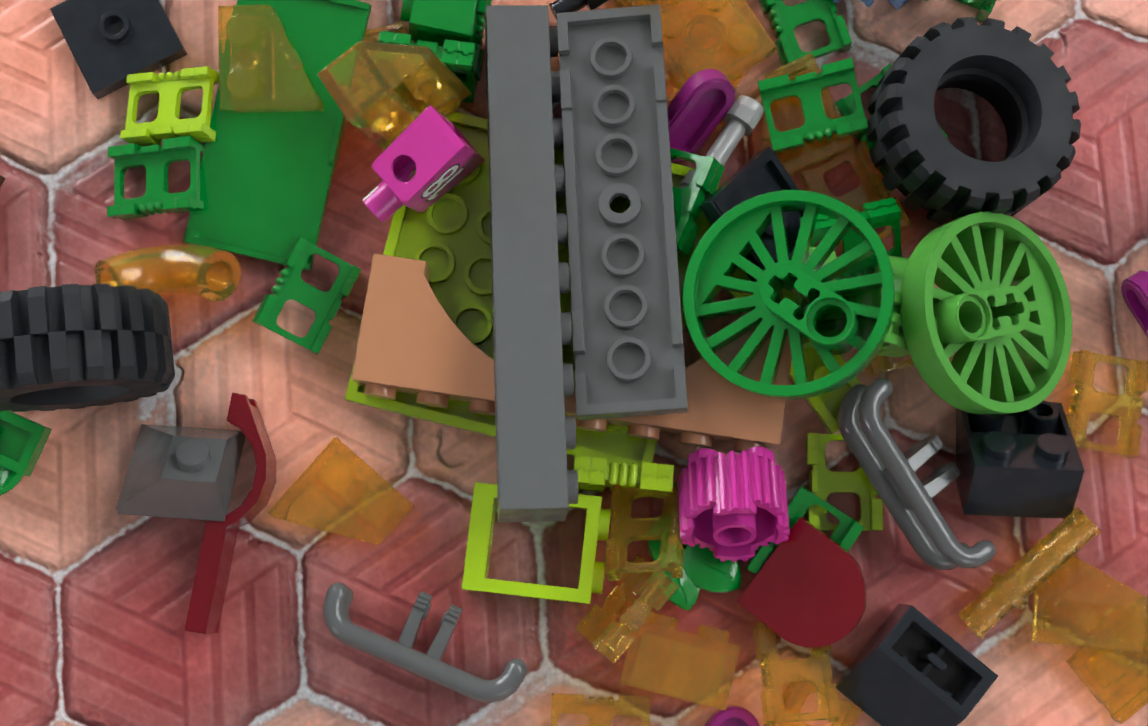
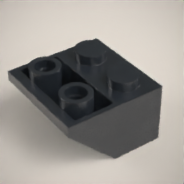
(1018, 463)
(915, 674)

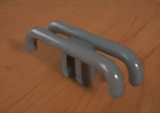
(897, 483)
(404, 656)

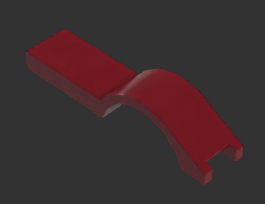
(221, 536)

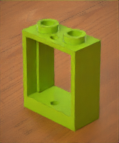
(480, 545)

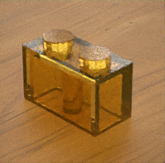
(681, 662)

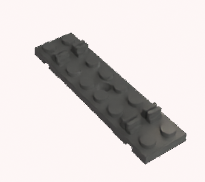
(623, 262)

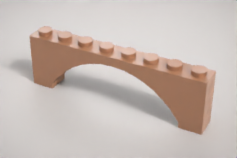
(417, 349)

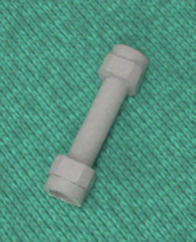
(739, 122)

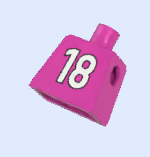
(437, 154)

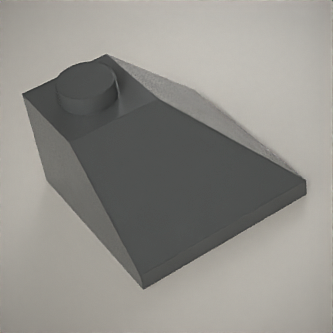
(181, 472)

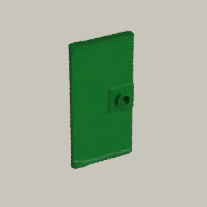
(275, 169)

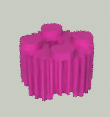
(733, 502)

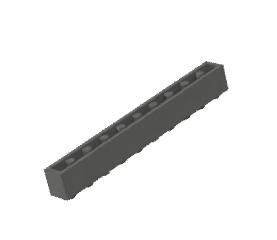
(526, 268)

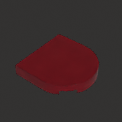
(808, 589)

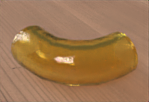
(173, 270)

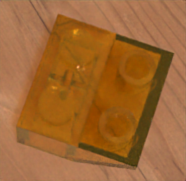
(389, 86)

